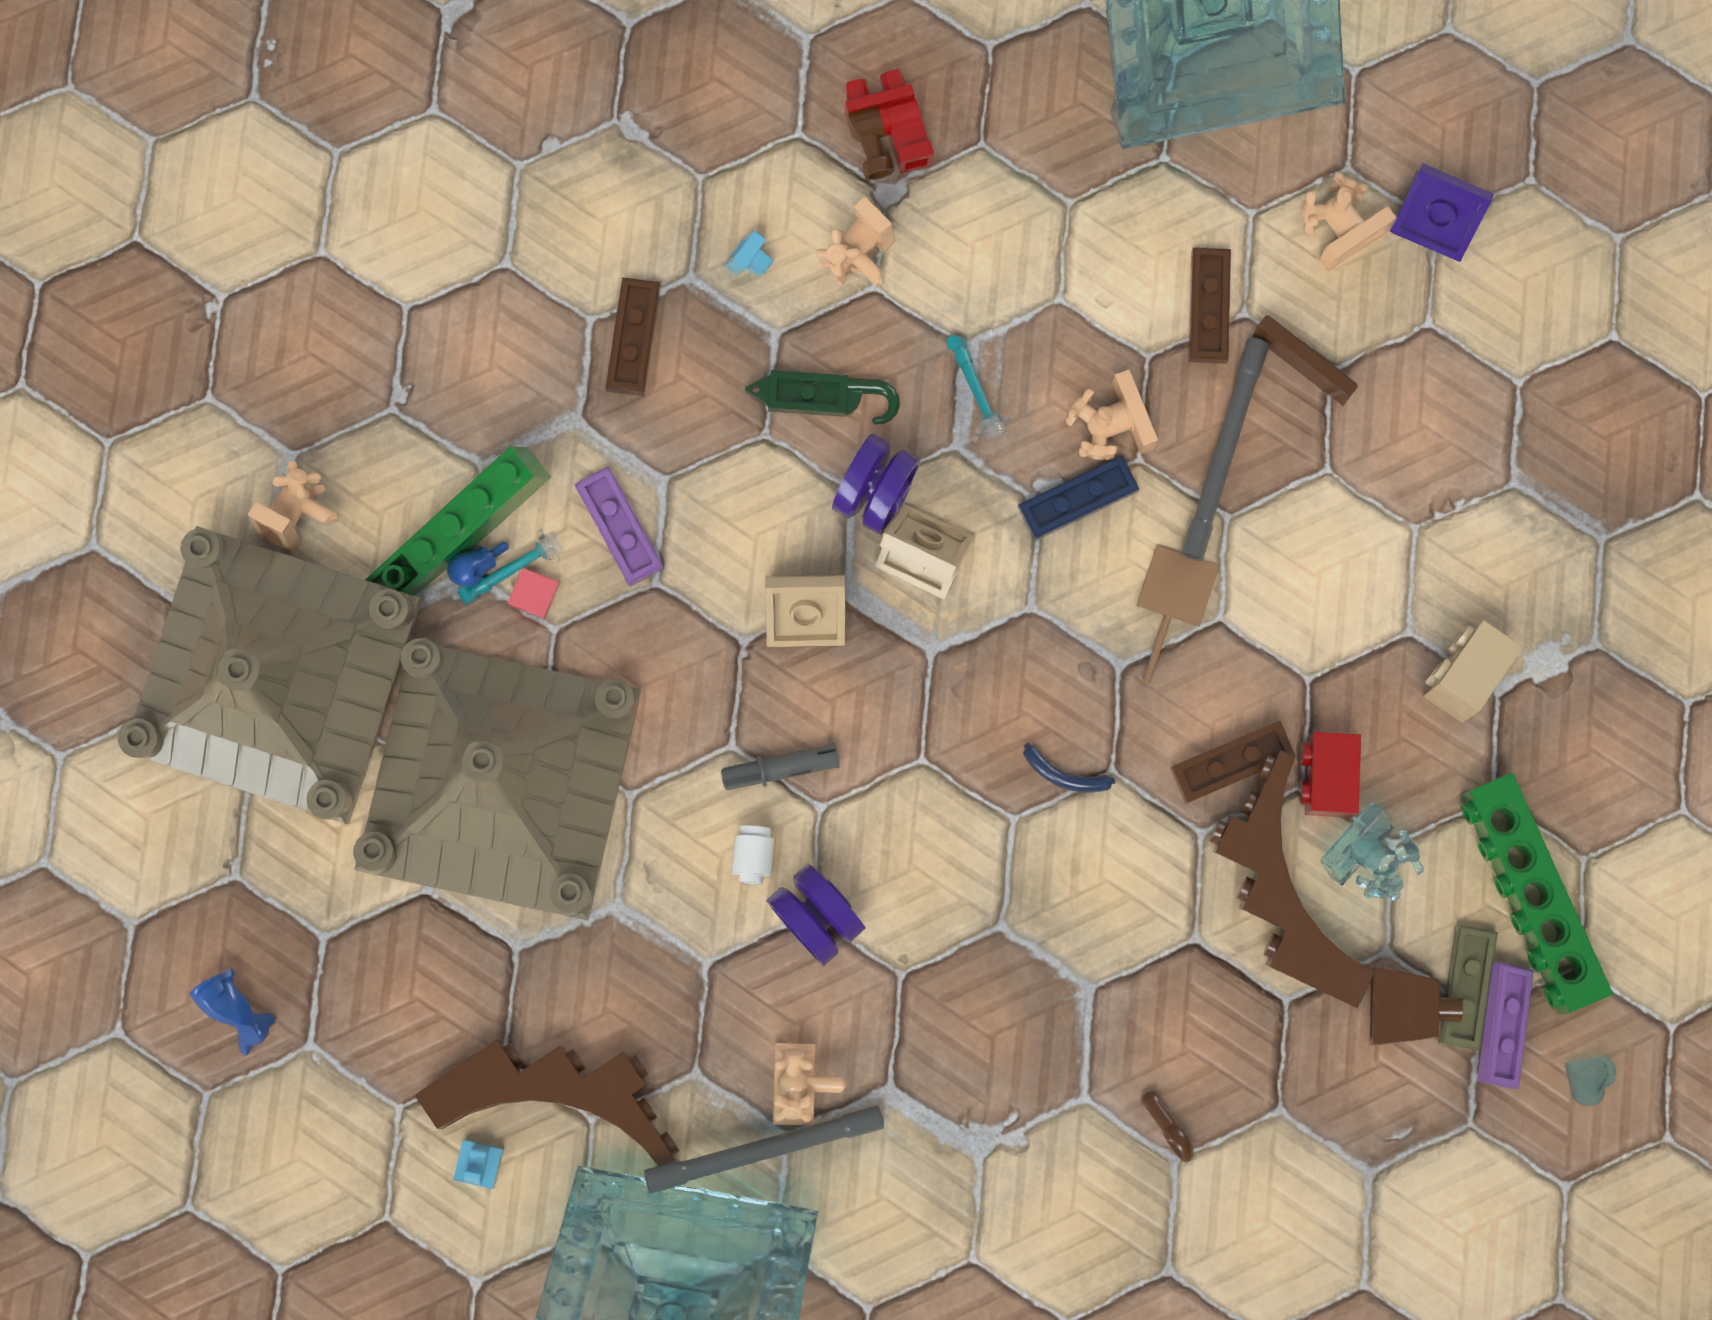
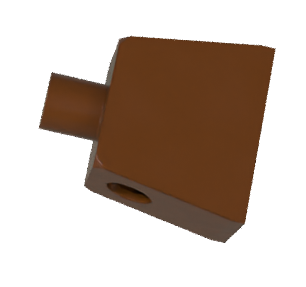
(1408, 1007)

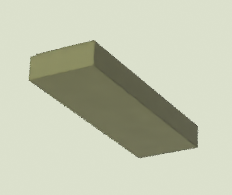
(1469, 979)

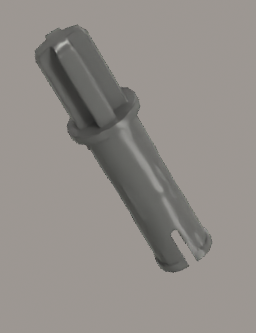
(780, 767)

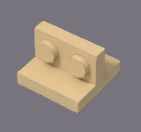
(923, 551)
(805, 610)

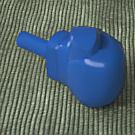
(468, 567)

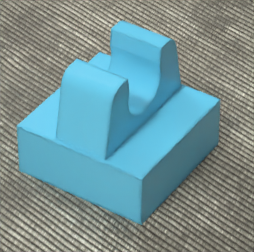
(749, 256)
(478, 1164)

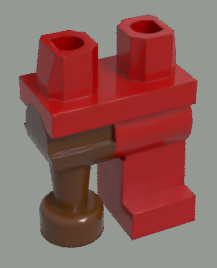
(890, 114)

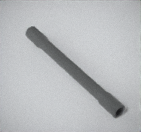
(1201, 525)
(680, 1172)

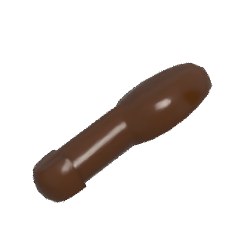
(1171, 1131)

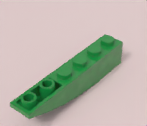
(463, 521)

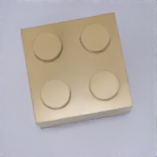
(1472, 672)

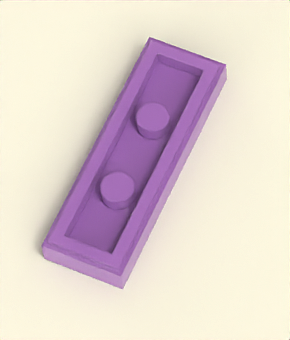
(619, 526)
(1505, 1025)

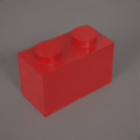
(1331, 774)

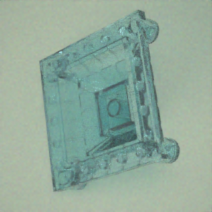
(1219, 63)
(675, 1254)

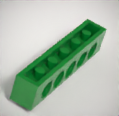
(1555, 905)

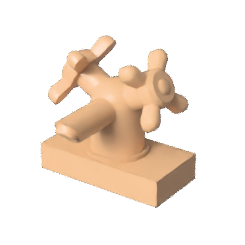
(1345, 221)
(850, 249)
(1123, 416)
(278, 521)
(797, 1082)

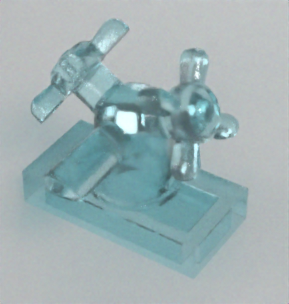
(1364, 847)

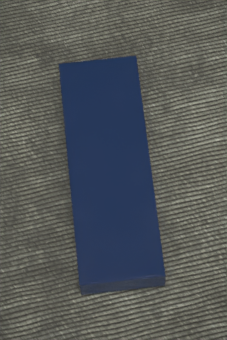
(1078, 498)

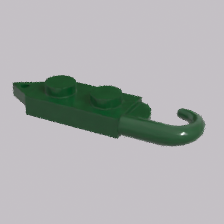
(821, 394)

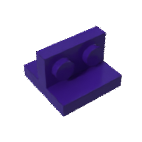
(1441, 212)

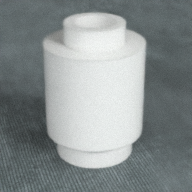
(753, 854)

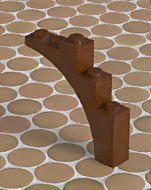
(1270, 895)
(495, 1079)

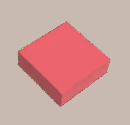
(533, 593)

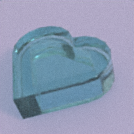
(1589, 1078)

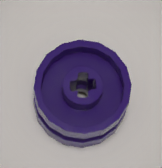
(872, 482)
(820, 910)

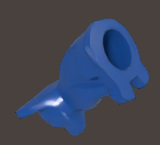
(227, 1005)

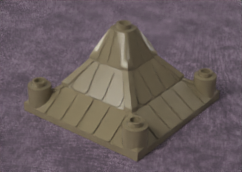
(271, 675)
(498, 780)

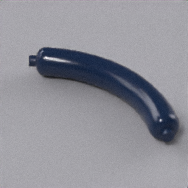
(1064, 779)

